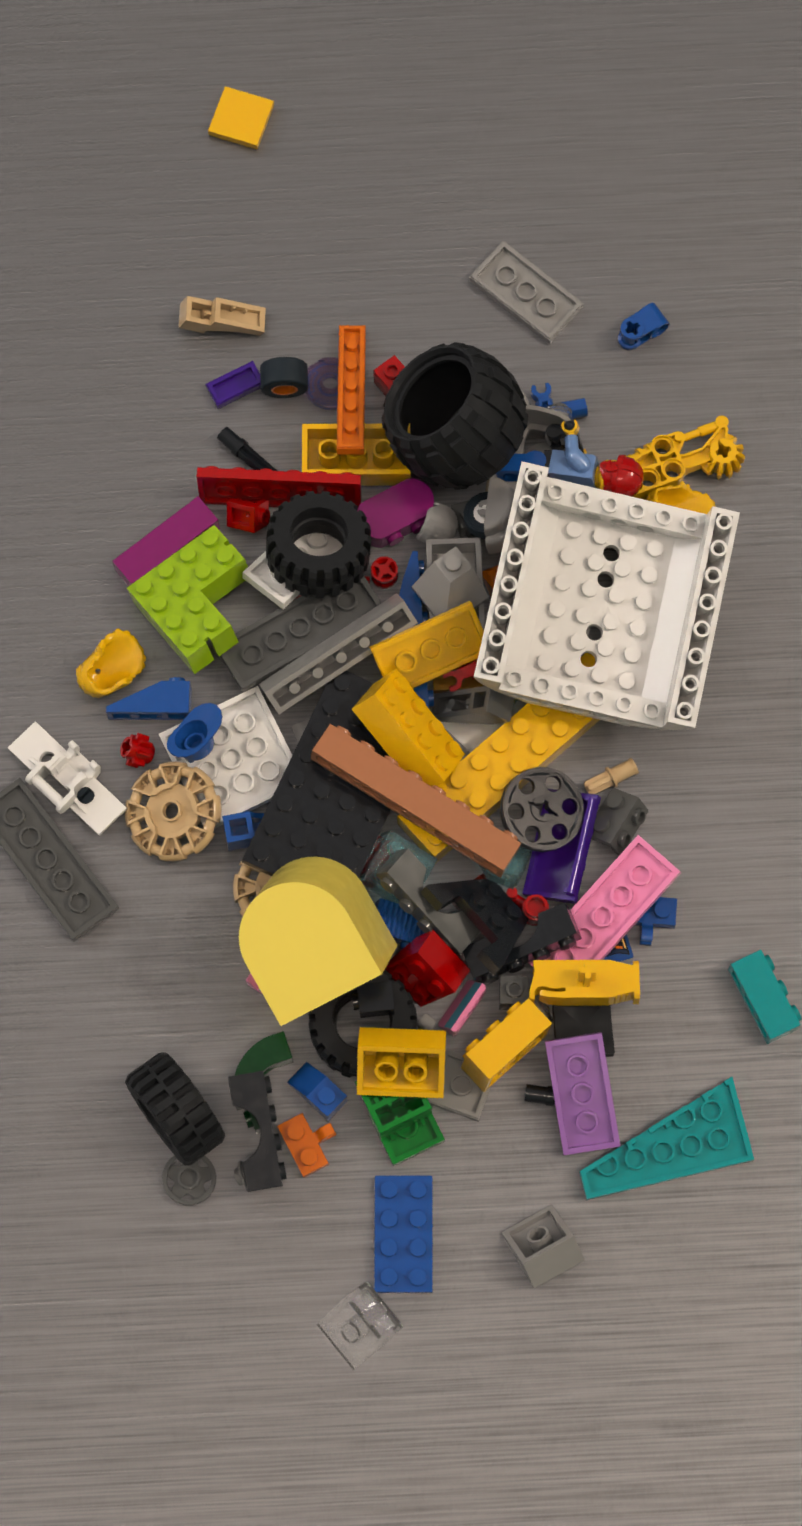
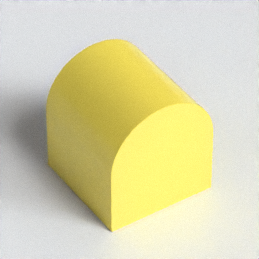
(312, 936)

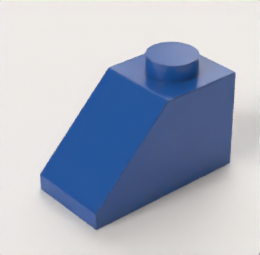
(318, 1091)

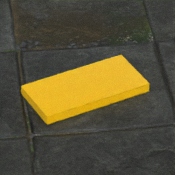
(432, 646)

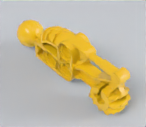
(705, 458)

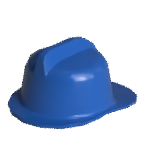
(195, 734)

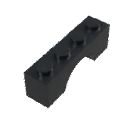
(554, 931)
(262, 1168)

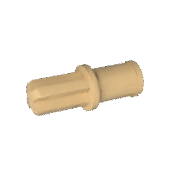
(611, 777)

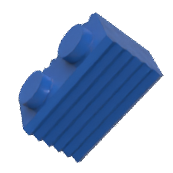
(400, 923)

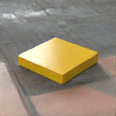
(241, 117)

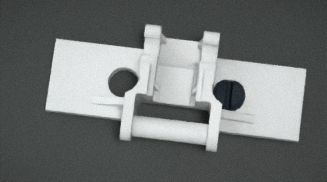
(73, 771)

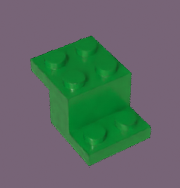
(403, 1125)

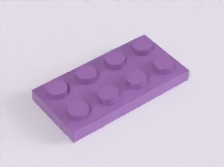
(582, 1093)

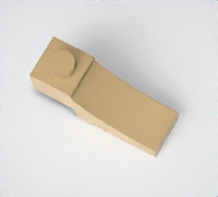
(221, 315)

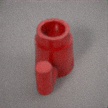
(530, 906)

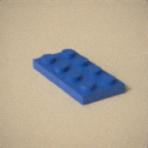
(403, 1234)

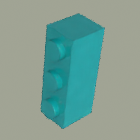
(765, 996)

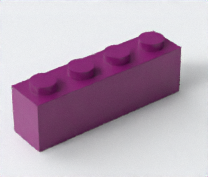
(165, 540)

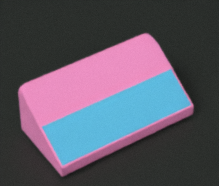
(462, 1007)

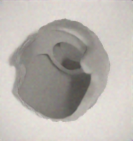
(439, 524)

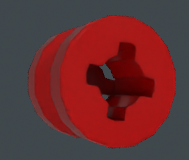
(381, 567)

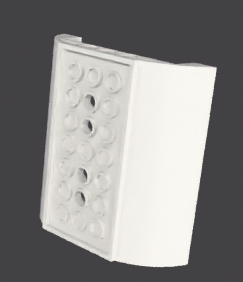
(651, 620)

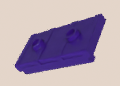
(560, 872)

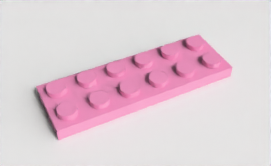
(618, 901)

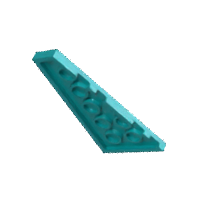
(688, 1142)

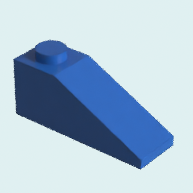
(157, 702)

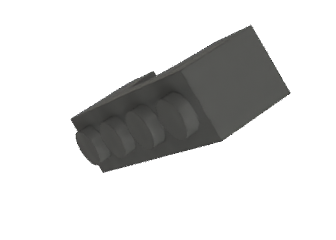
(404, 878)

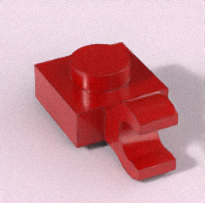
(460, 673)

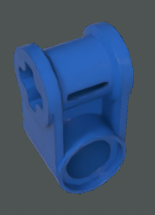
(645, 324)

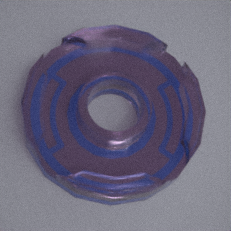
(317, 393)

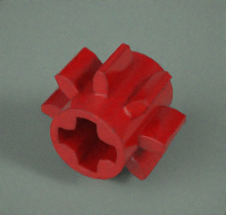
(137, 750)

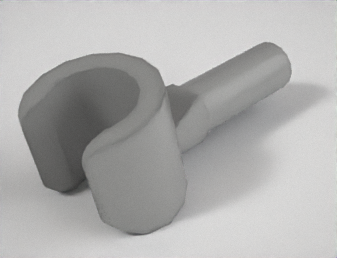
(427, 1023)

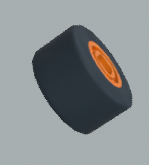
(284, 377)

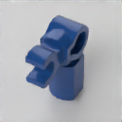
(578, 406)

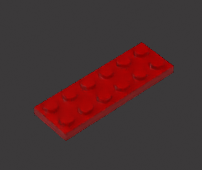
(222, 484)

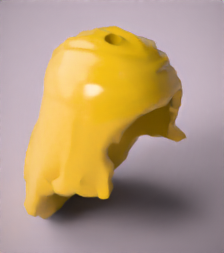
(682, 497)
(119, 661)

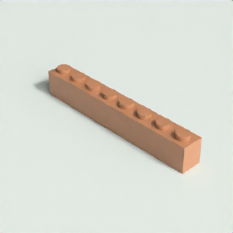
(416, 800)

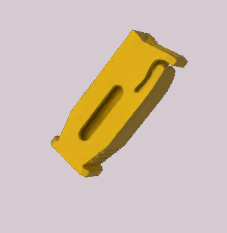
(585, 982)

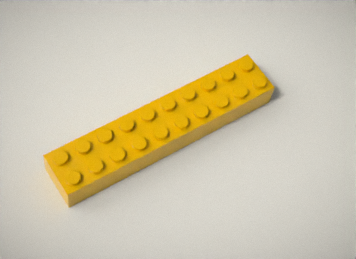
(526, 742)

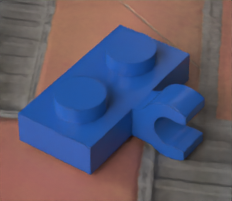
(660, 914)

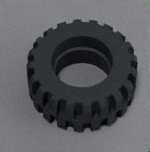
(318, 515)
(325, 1035)
(175, 1108)

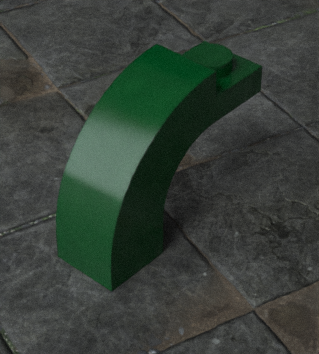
(264, 1056)

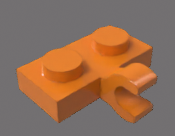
(305, 1143)

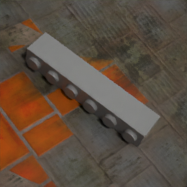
(337, 653)

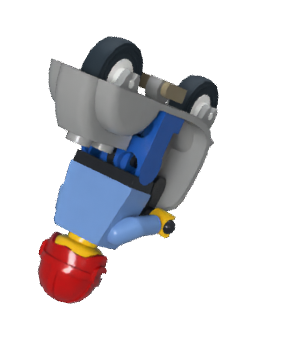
(489, 511)

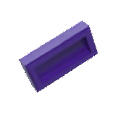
(234, 385)

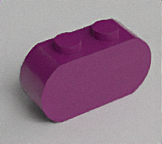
(397, 511)

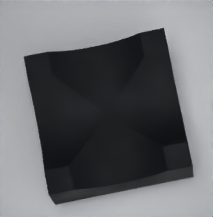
(583, 1020)

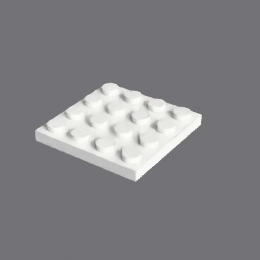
(245, 757)

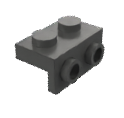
(618, 820)

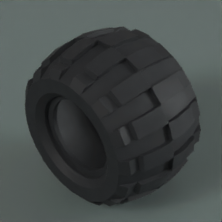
(463, 427)

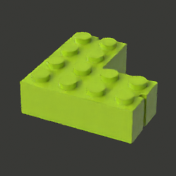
(181, 596)

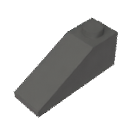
(473, 706)

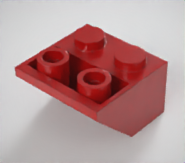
(428, 968)

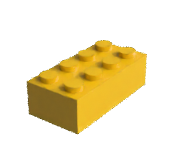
(377, 466)
(408, 729)

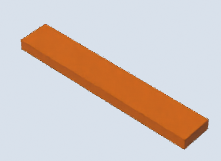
(351, 390)

